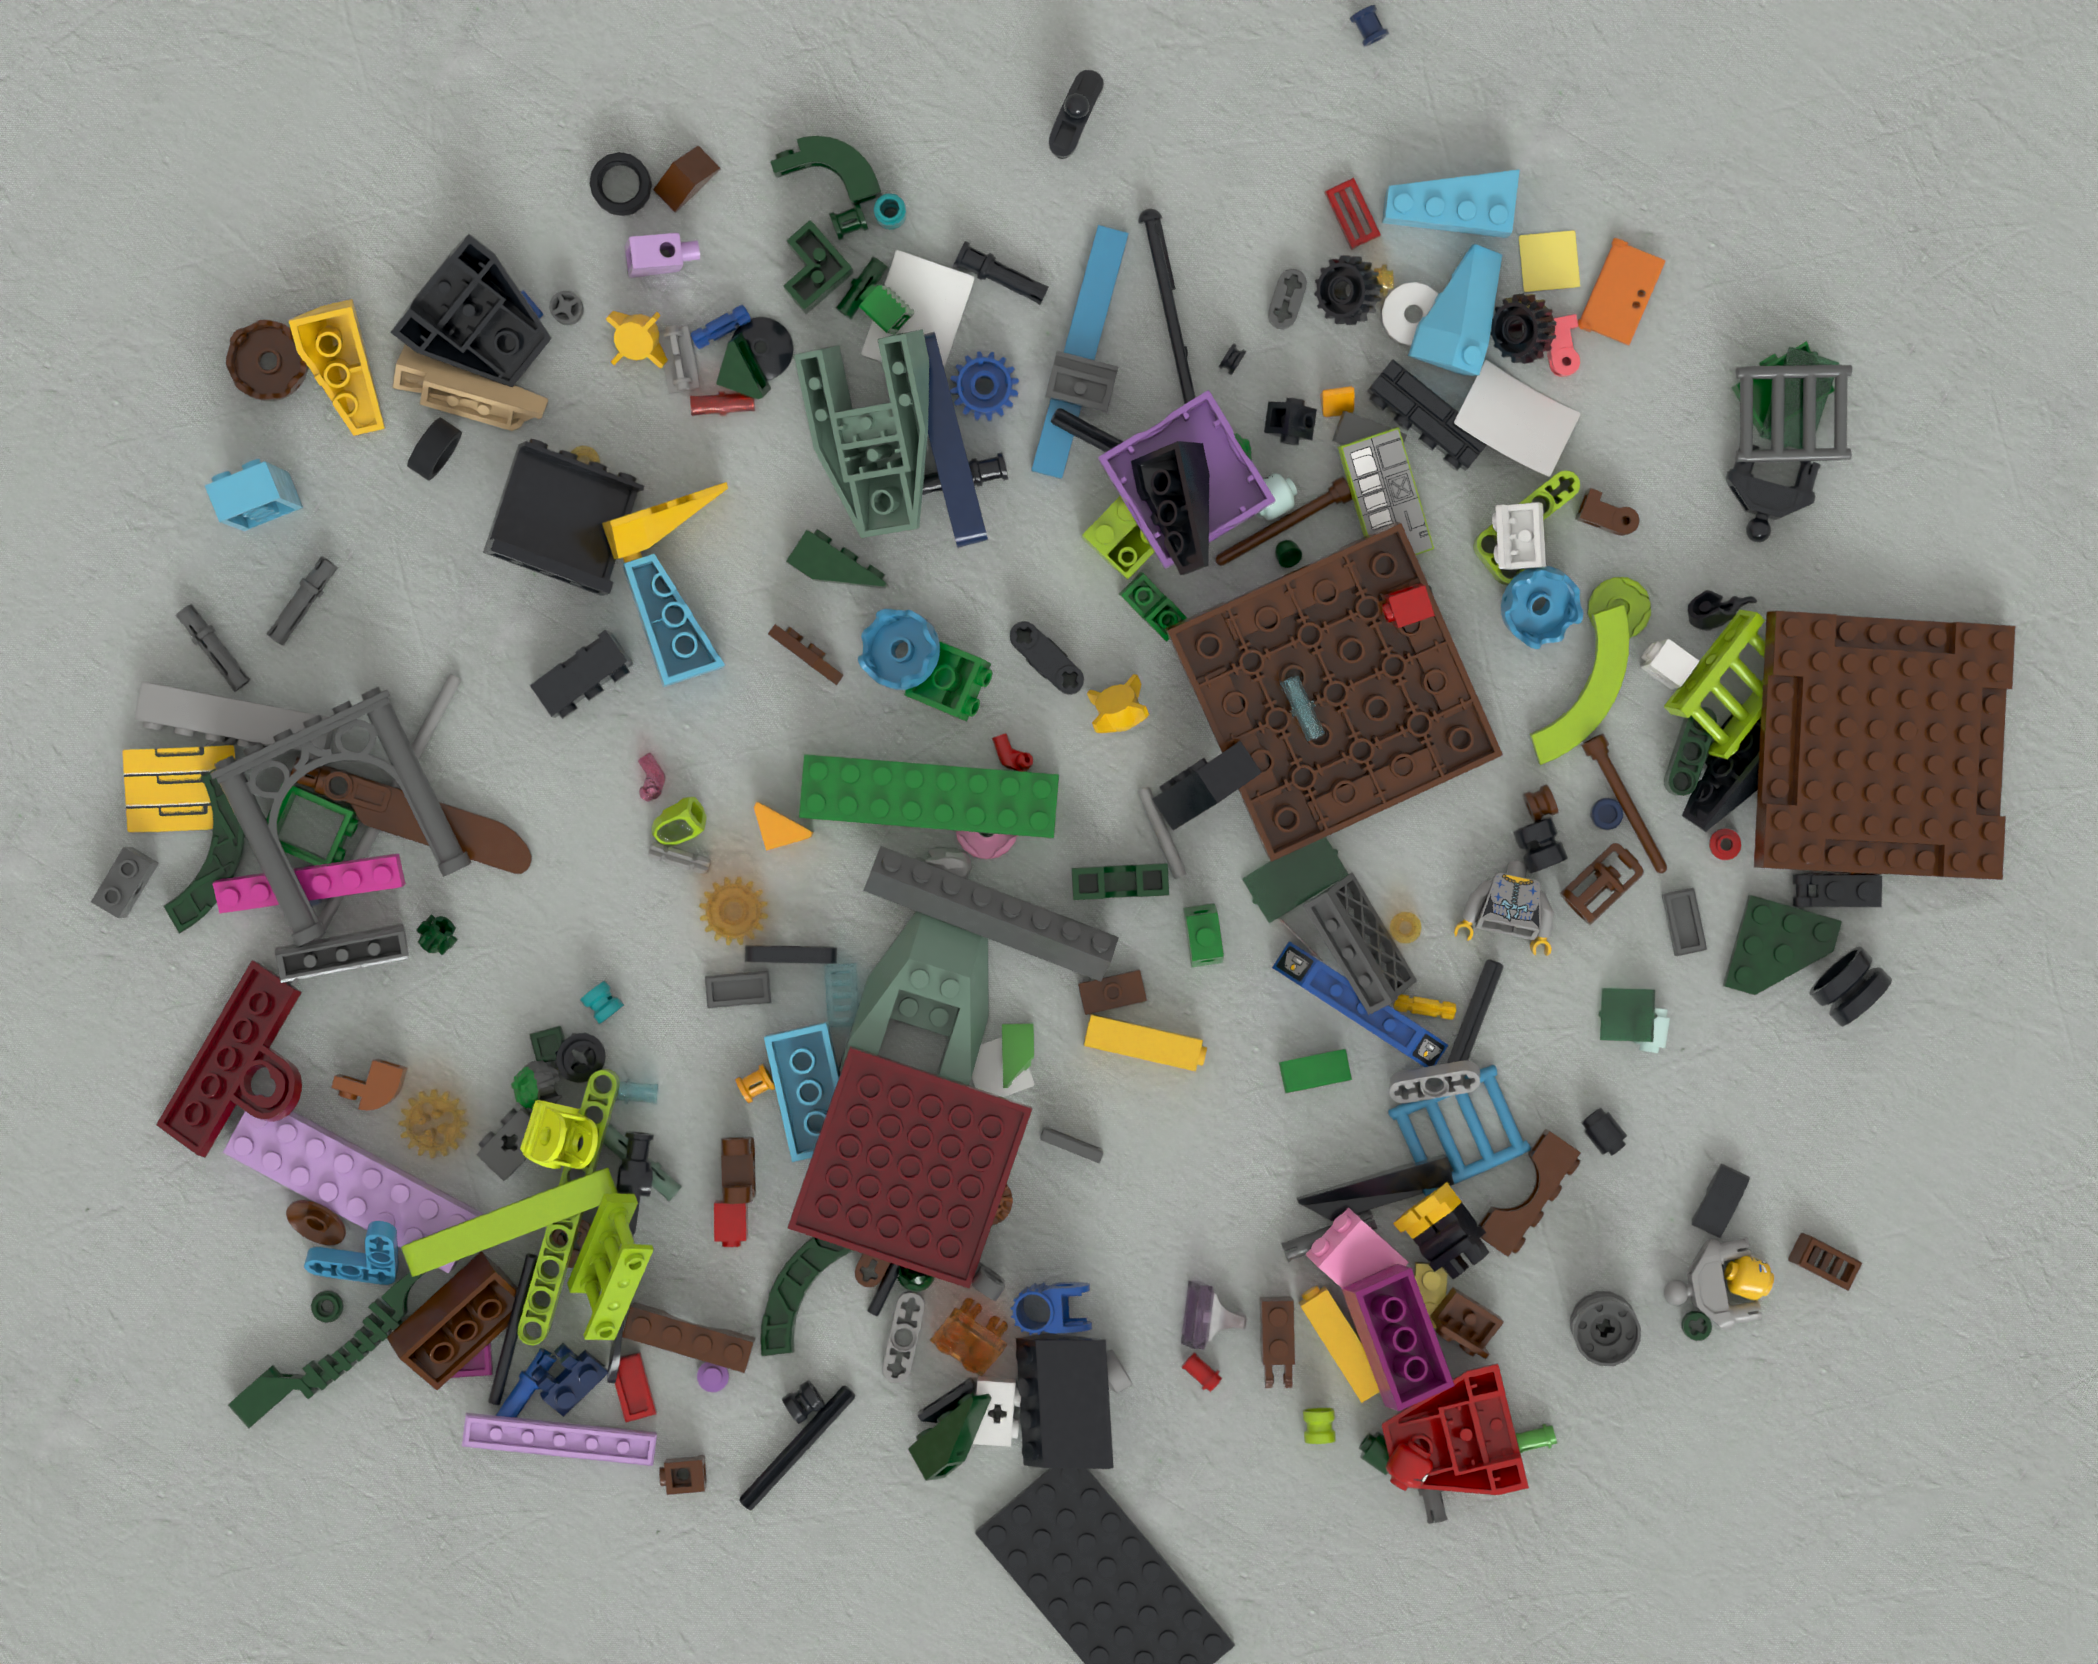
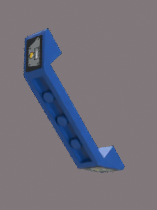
(1339, 994)

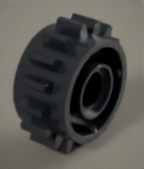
(1332, 290)
(1537, 323)

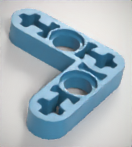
(375, 1266)

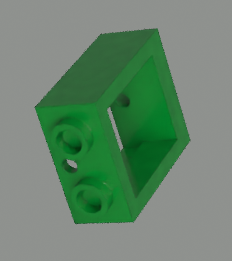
(347, 829)

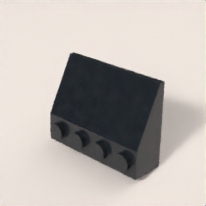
(1064, 1402)

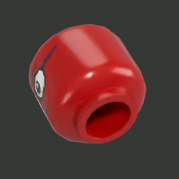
(1409, 1465)

